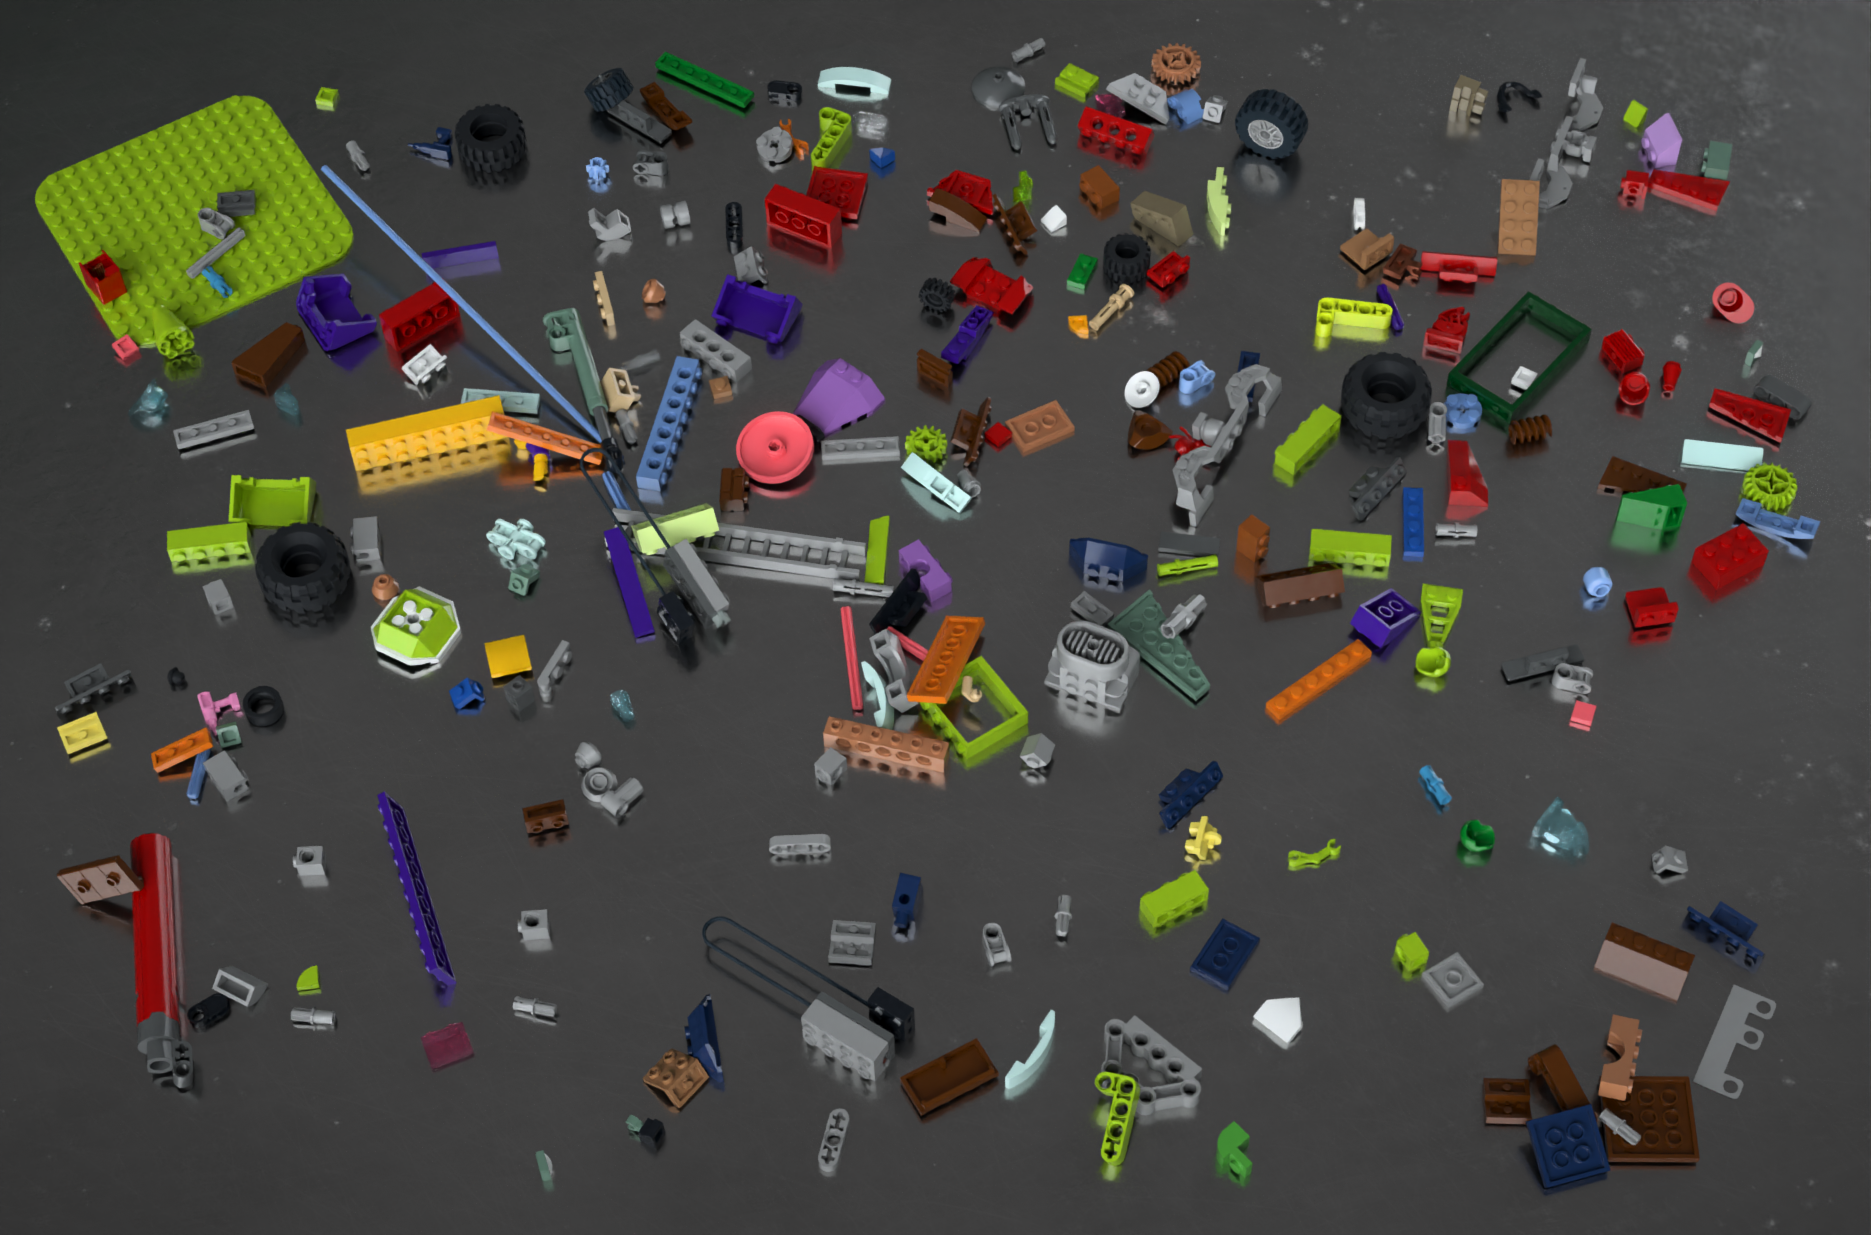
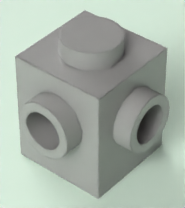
(1037, 751)

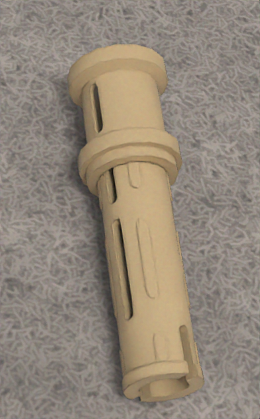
(1115, 302)

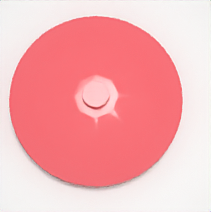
(775, 447)

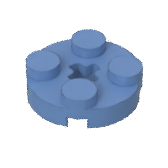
(1463, 401)

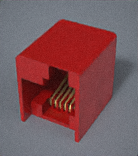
(103, 278)

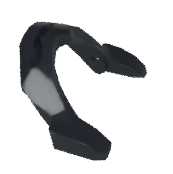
(1503, 106)

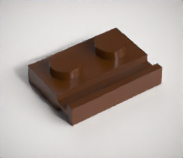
(934, 368)

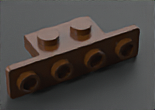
(1018, 221)
(969, 430)

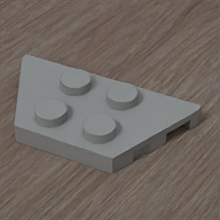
(1142, 95)

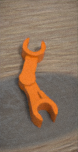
(797, 144)

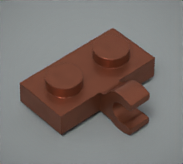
(1401, 261)

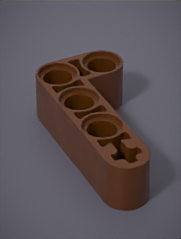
(1559, 1077)

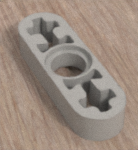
(799, 844)
(837, 1148)

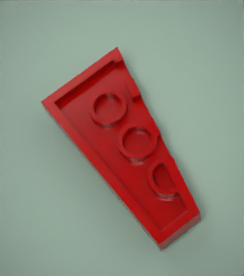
(1695, 189)
(1755, 414)

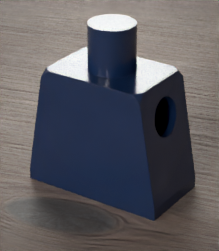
(906, 899)

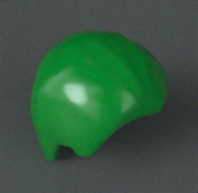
(1477, 836)

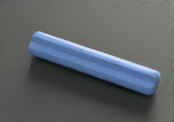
(615, 491)
(197, 774)

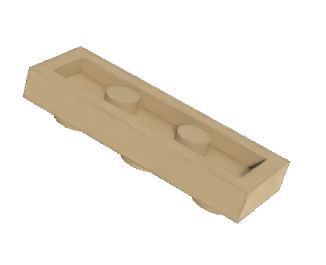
(603, 298)

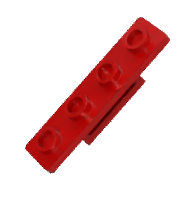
(1458, 266)

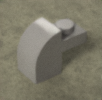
(611, 226)

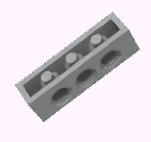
(715, 351)

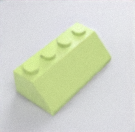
(676, 527)

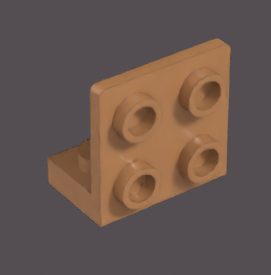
(1367, 248)
(677, 1076)

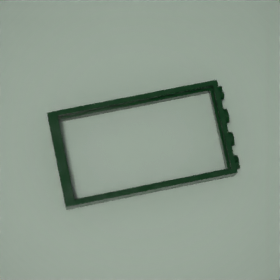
(1494, 403)

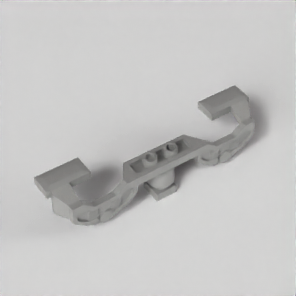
(1570, 139)
(1220, 437)

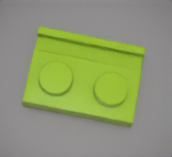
(1077, 80)

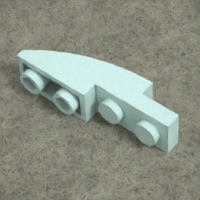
(936, 482)

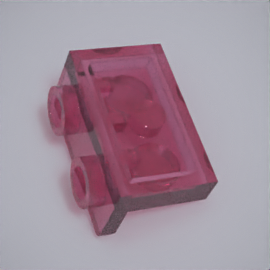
(1110, 104)
(446, 1044)

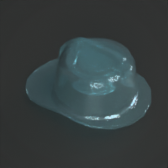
(150, 400)

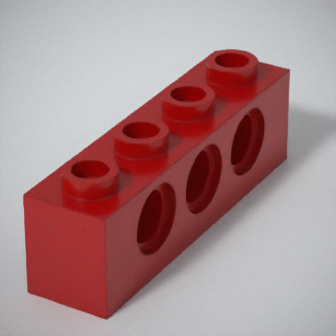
(1092, 117)

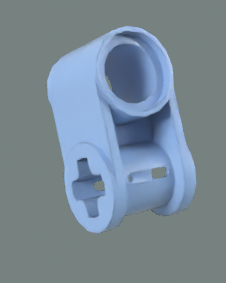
(1195, 377)

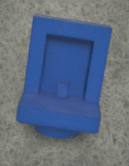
(466, 692)

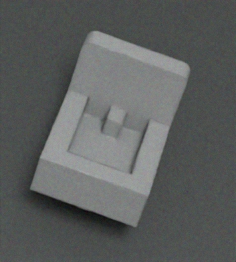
(1213, 108)
(1669, 859)

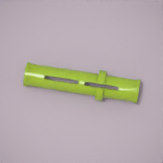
(1178, 566)

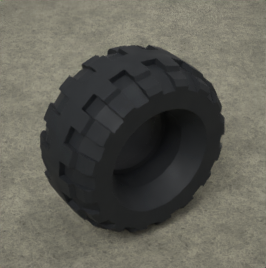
(1388, 375)
(299, 546)

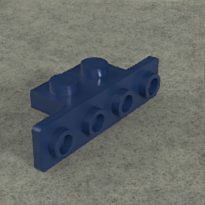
(1187, 791)
(1732, 924)

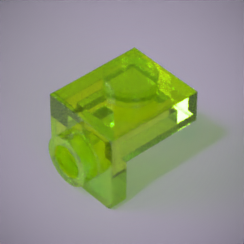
(1024, 190)

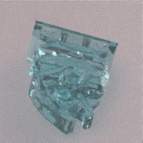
(1562, 829)

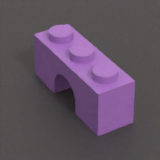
(934, 583)

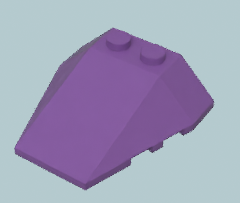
(838, 396)

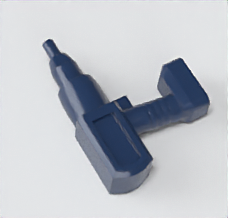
(437, 149)

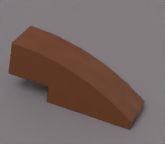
(956, 211)

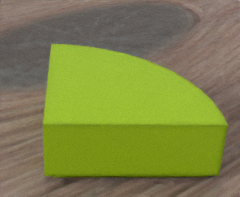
(309, 979)

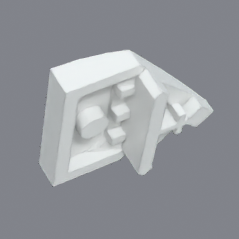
(1281, 1017)

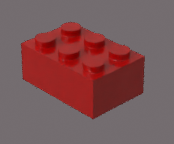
(1729, 556)

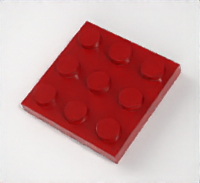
(839, 189)

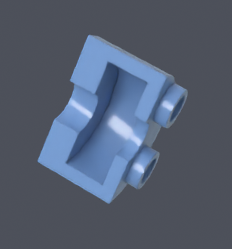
(1187, 105)

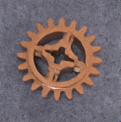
(1175, 60)

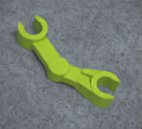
(1303, 858)

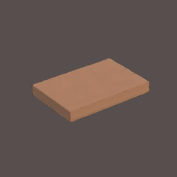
(1039, 426)

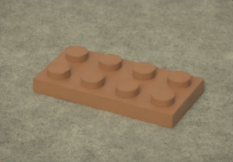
(1518, 217)

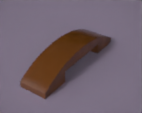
(664, 108)

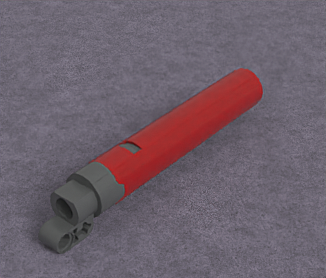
(156, 960)

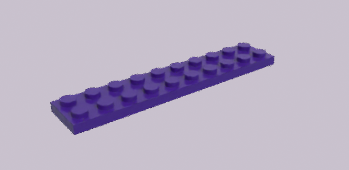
(416, 889)

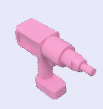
(210, 708)

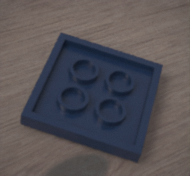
(1567, 1146)

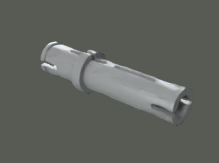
(862, 588)

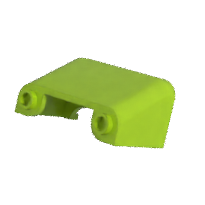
(271, 501)

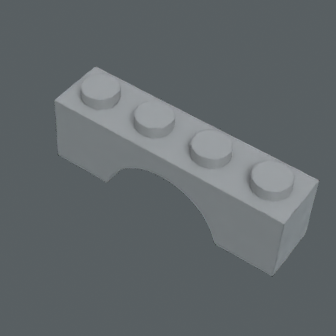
(890, 654)

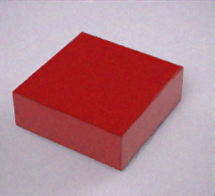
(998, 434)

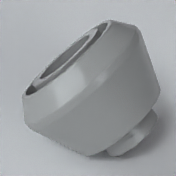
(587, 755)

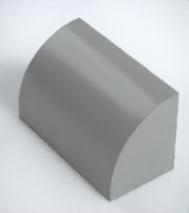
(239, 985)

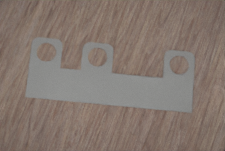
(1727, 1033)

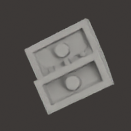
(852, 942)

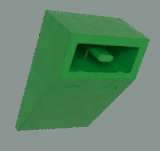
(1653, 508)

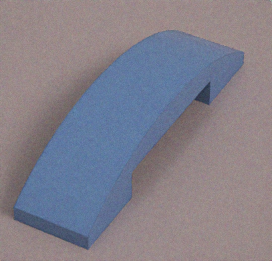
(1775, 523)

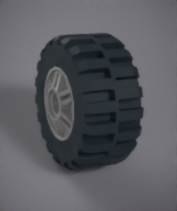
(1271, 123)

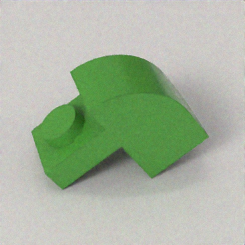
(1230, 1147)

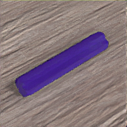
(1386, 298)

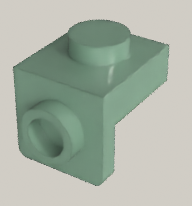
(522, 577)

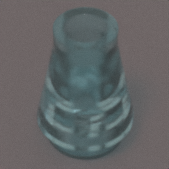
(621, 702)

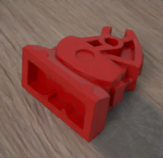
(1448, 330)

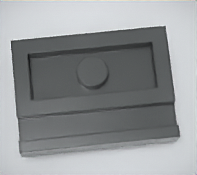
(237, 203)

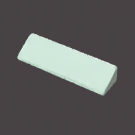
(1721, 455)

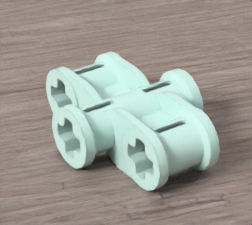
(516, 539)

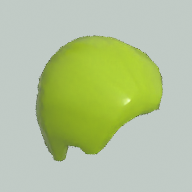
(1433, 661)

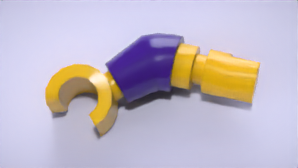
(540, 457)

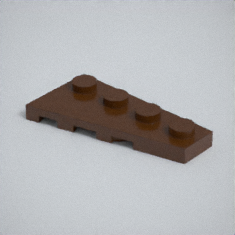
(1633, 478)

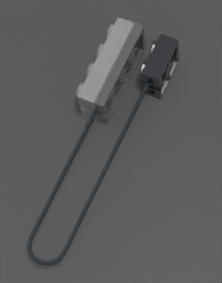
(686, 571)

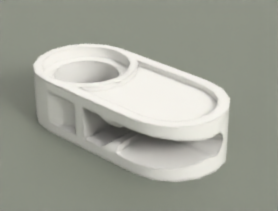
(1359, 213)

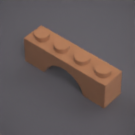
(1616, 1075)

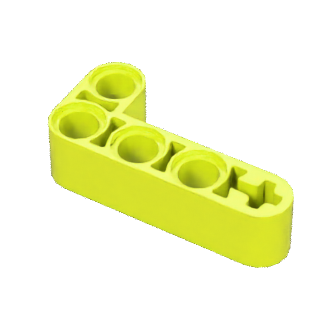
(1351, 313)

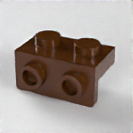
(545, 816)

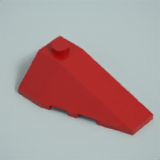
(1465, 479)

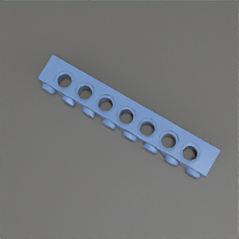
(668, 424)

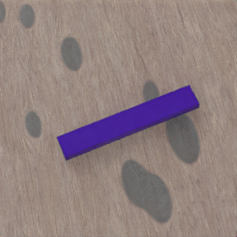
(629, 582)

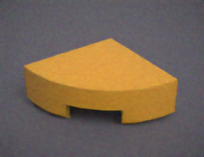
(1079, 323)

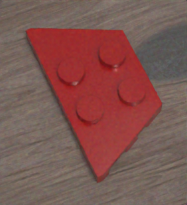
(969, 188)

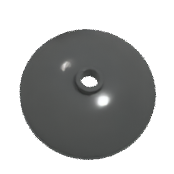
(996, 85)

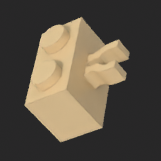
(618, 390)

